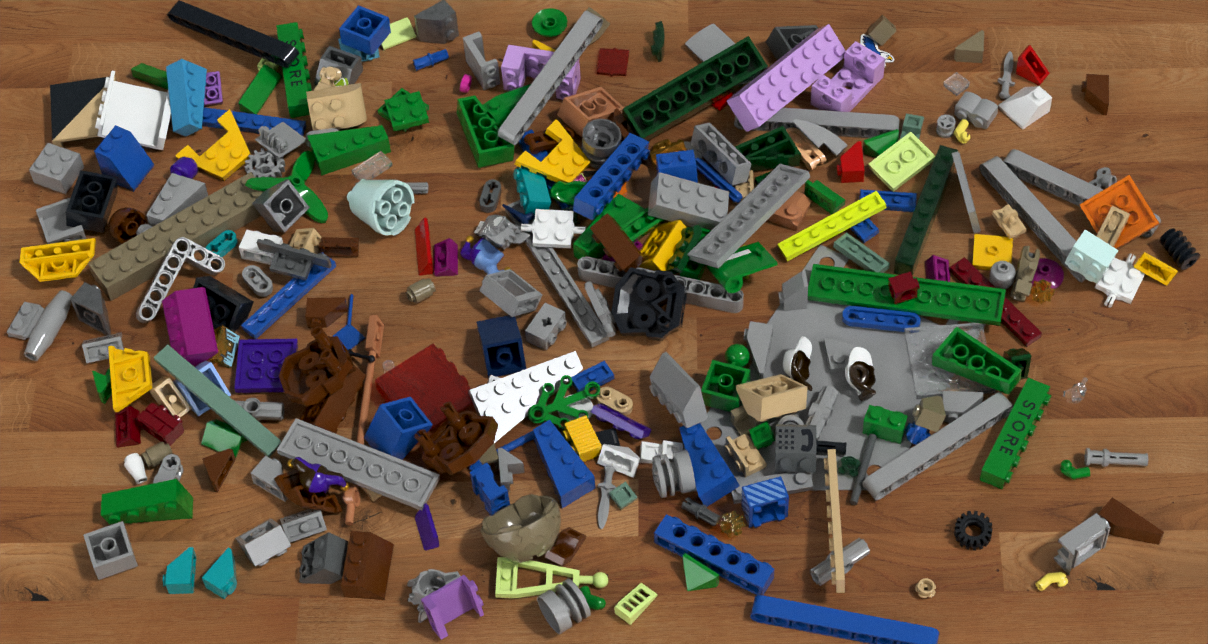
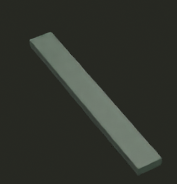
(218, 400)

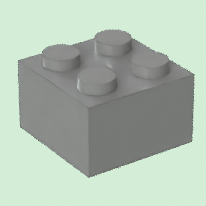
(56, 168)
(110, 550)

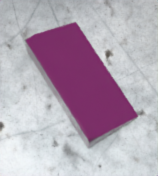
(446, 258)
(937, 268)

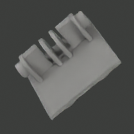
(279, 139)

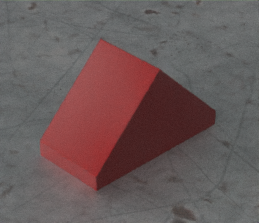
(1031, 67)

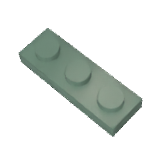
(860, 254)

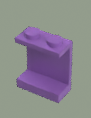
(450, 603)

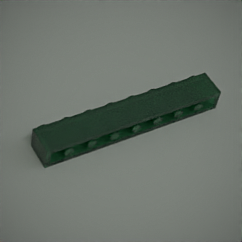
(925, 211)

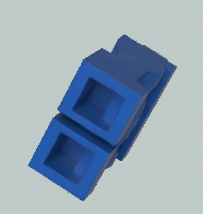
(488, 490)

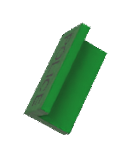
(823, 196)

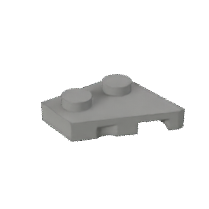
(838, 354)

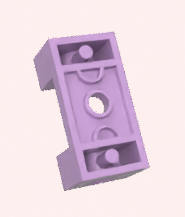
(528, 62)
(860, 72)

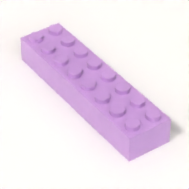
(787, 78)

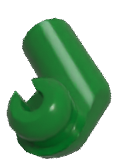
(1073, 473)
(594, 602)

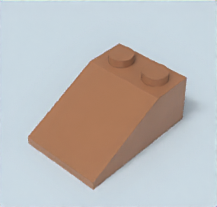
(587, 106)

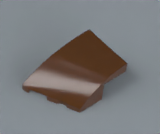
(294, 491)

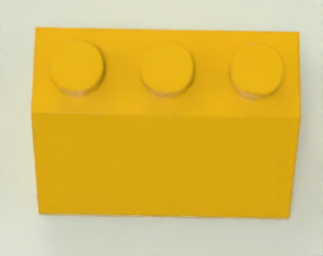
(661, 245)

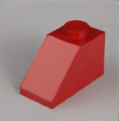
(852, 165)

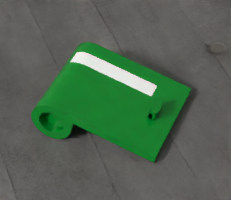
(743, 262)

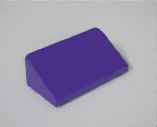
(426, 528)

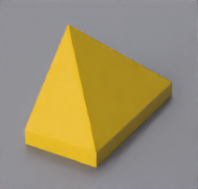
(1155, 268)

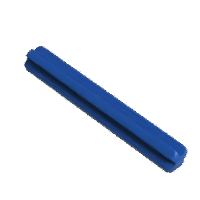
(718, 180)

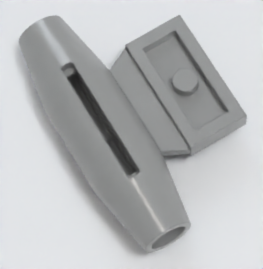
(40, 324)

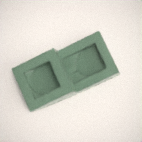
(912, 124)

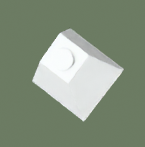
(1027, 105)

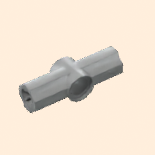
(263, 410)
(821, 410)
(851, 554)

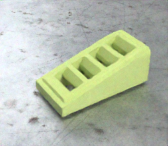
(630, 617)

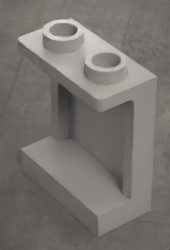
(485, 72)
(54, 223)

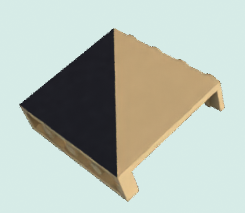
(75, 109)

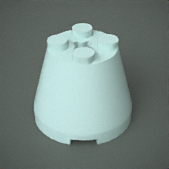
(382, 204)

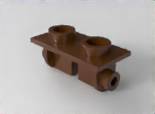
(339, 246)

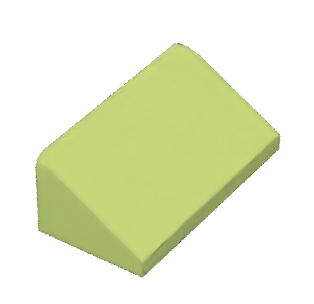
(400, 32)

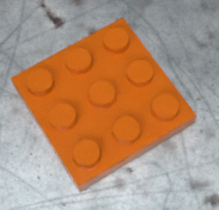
(1128, 198)

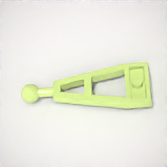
(508, 573)

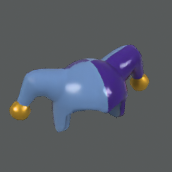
(482, 255)

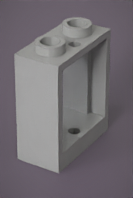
(510, 292)

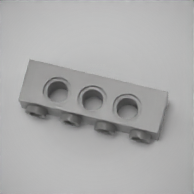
(720, 153)

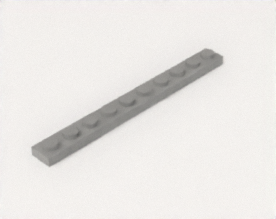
(564, 286)

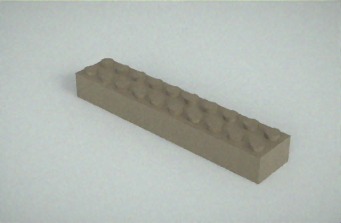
(201, 223)

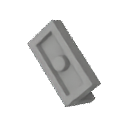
(97, 348)
(303, 524)

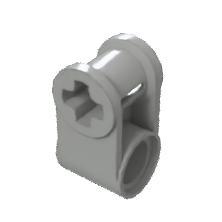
(169, 469)

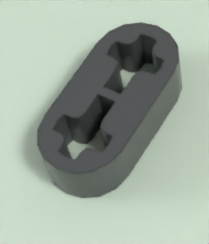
(494, 196)

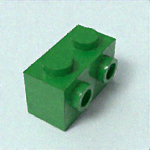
(885, 424)

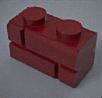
(160, 423)

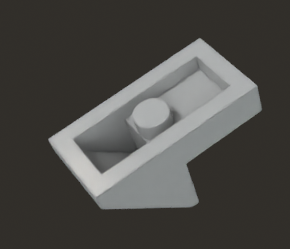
(508, 466)

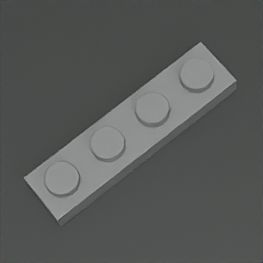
(793, 482)

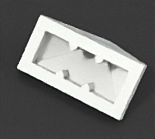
(619, 457)

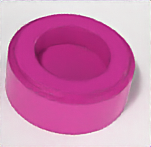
(465, 83)

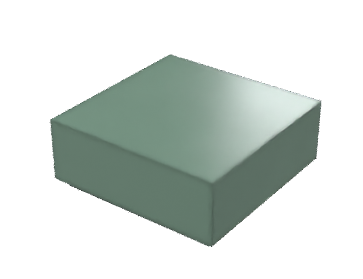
(623, 495)

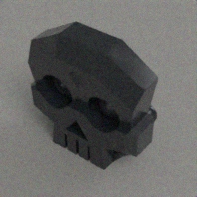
(633, 302)

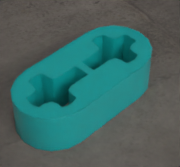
(223, 245)

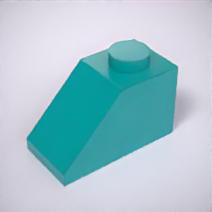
(181, 573)
(222, 575)

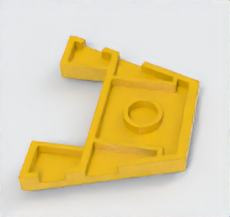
(225, 155)
(563, 163)

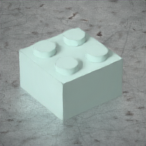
(1091, 257)

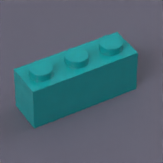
(532, 190)

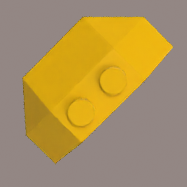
(57, 259)

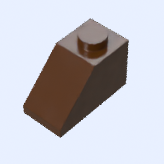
(1096, 91)
(324, 311)

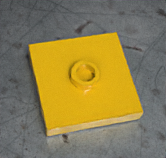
(991, 249)

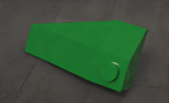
(503, 104)

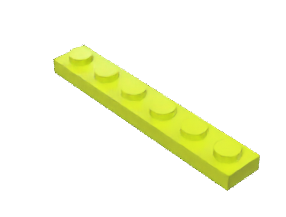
(832, 226)

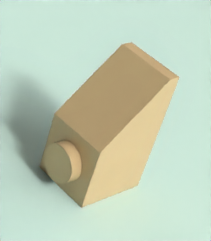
(169, 396)

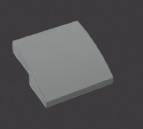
(709, 42)

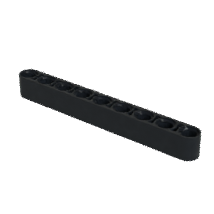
(233, 34)

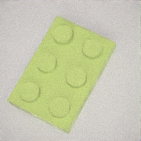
(901, 161)

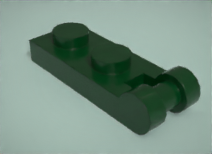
(689, 239)

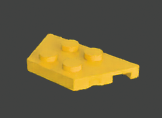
(129, 376)

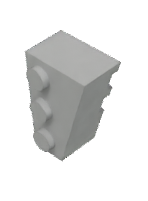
(174, 197)

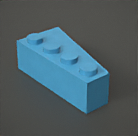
(186, 96)

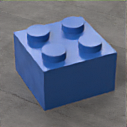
(365, 30)

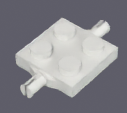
(552, 228)
(1120, 281)

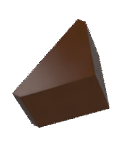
(218, 467)

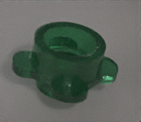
(849, 461)

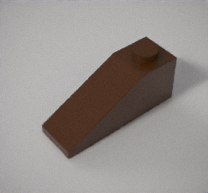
(1129, 524)

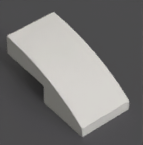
(649, 450)

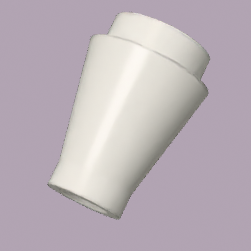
(135, 466)

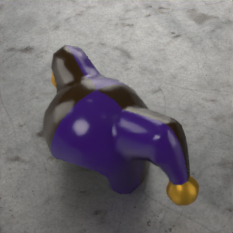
(316, 476)

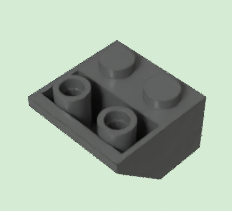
(348, 63)
(323, 560)

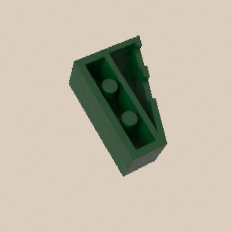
(770, 150)

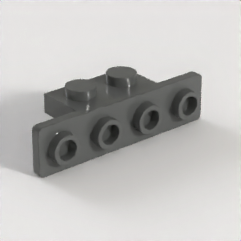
(292, 261)

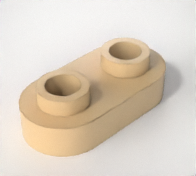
(614, 399)

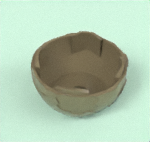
(523, 528)

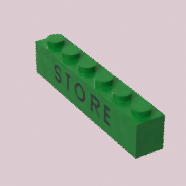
(296, 75)
(1015, 433)

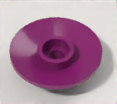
(1054, 272)

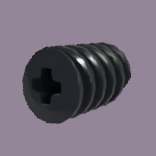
(1179, 248)

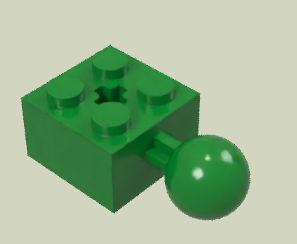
(721, 380)

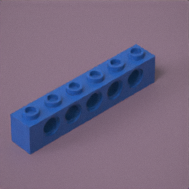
(611, 176)
(756, 583)

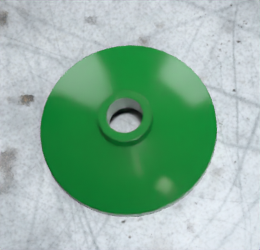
(549, 22)

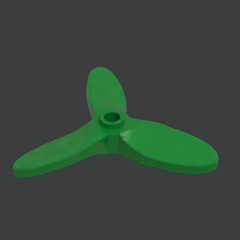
(298, 177)

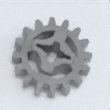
(265, 164)

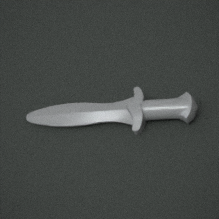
(1006, 81)
(605, 487)

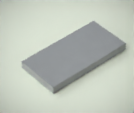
(966, 192)

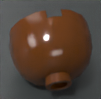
(124, 224)

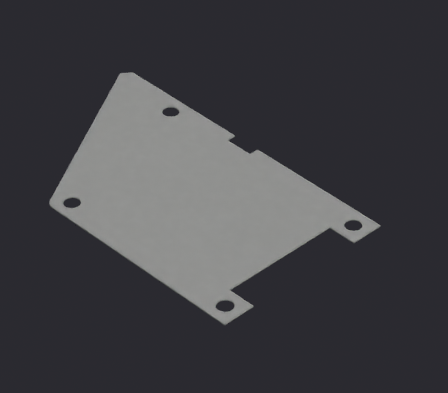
(892, 384)

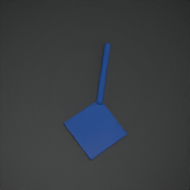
(349, 335)

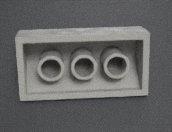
(677, 391)

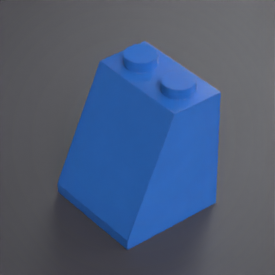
(123, 158)
(678, 164)
(395, 427)

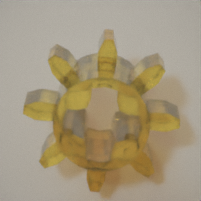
(1042, 291)
(732, 524)

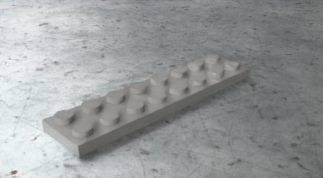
(748, 215)
(360, 464)

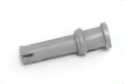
(1105, 458)

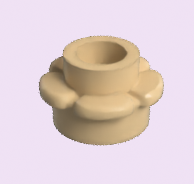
(925, 583)

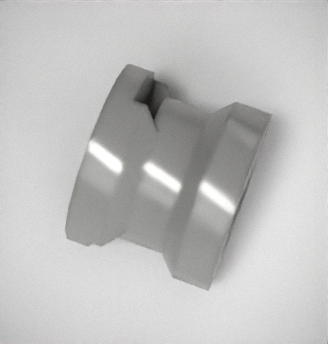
(945, 126)

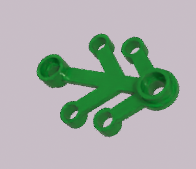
(560, 403)

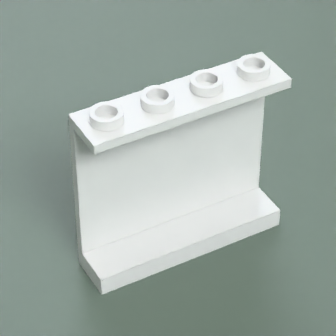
(136, 109)

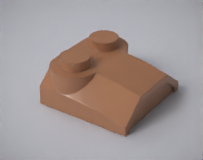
(792, 211)

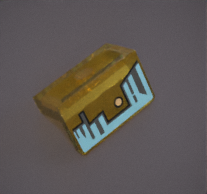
(227, 346)

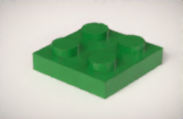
(406, 111)

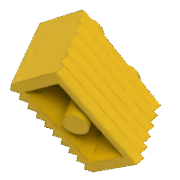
(582, 438)

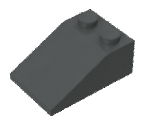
(787, 37)

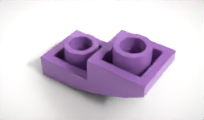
(213, 89)

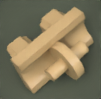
(1009, 221)

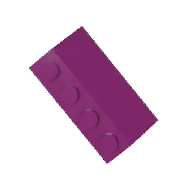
(190, 325)

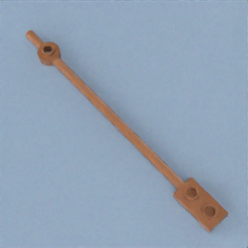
(373, 346)

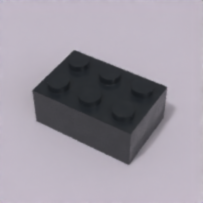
(91, 201)

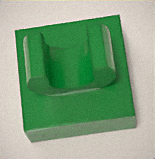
(762, 435)

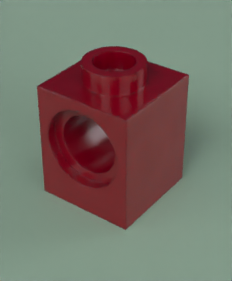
(903, 287)

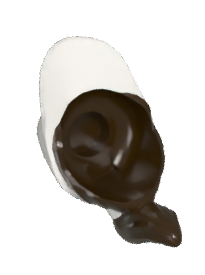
(797, 362)
(860, 373)

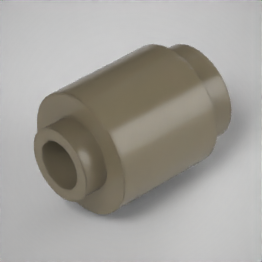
(420, 290)
(155, 454)

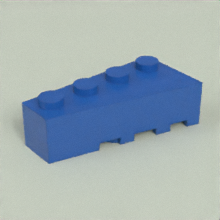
(564, 467)
(710, 471)

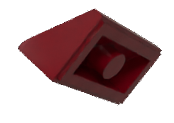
(127, 427)

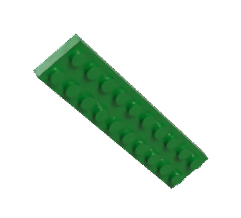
(933, 298)

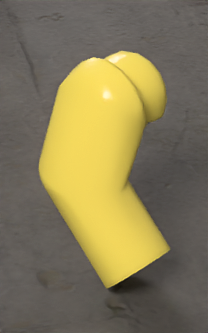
(960, 133)
(1050, 578)

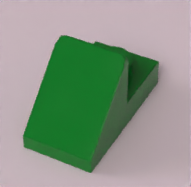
(103, 385)

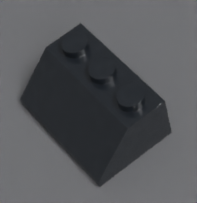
(225, 304)

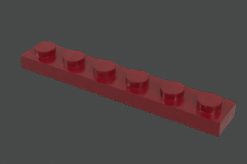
(1011, 316)

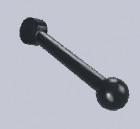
(371, 358)

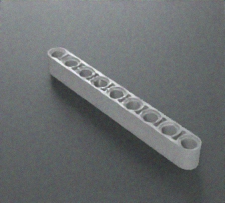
(550, 77)
(839, 123)
(1055, 180)
(1030, 210)
(606, 274)
(937, 446)

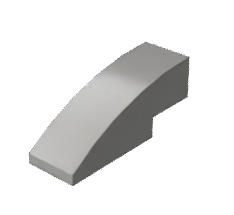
(820, 136)

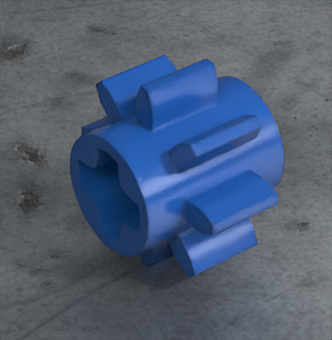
(916, 433)

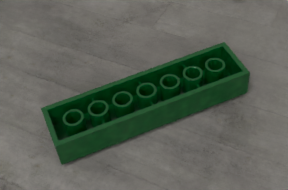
(695, 89)

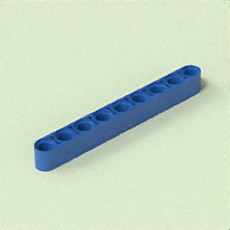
(839, 623)

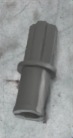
(701, 512)

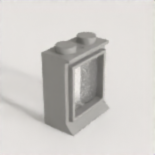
(1082, 542)

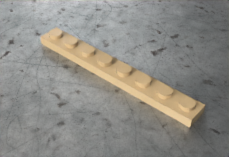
(834, 527)

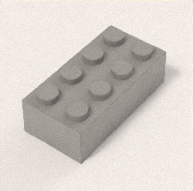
(687, 201)

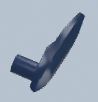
(520, 217)

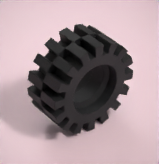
(977, 520)

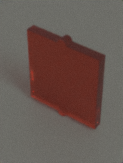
(613, 62)

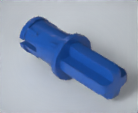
(430, 59)

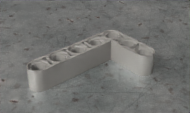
(171, 273)

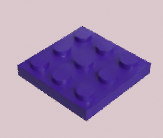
(260, 364)

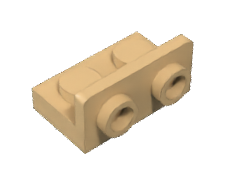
(306, 239)
(745, 455)

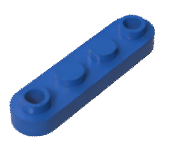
(879, 318)

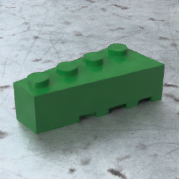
(482, 133)
(347, 147)
(621, 210)
(976, 362)
(148, 503)

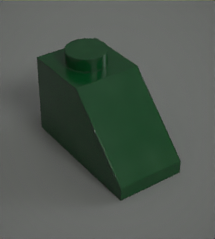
(1020, 358)

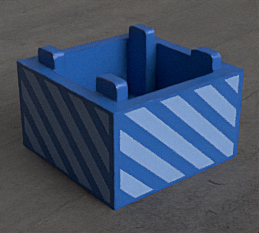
(765, 502)

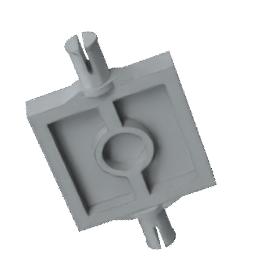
(602, 308)

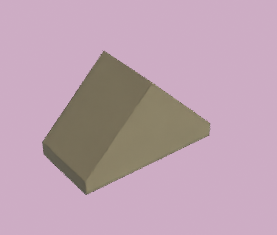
(971, 49)

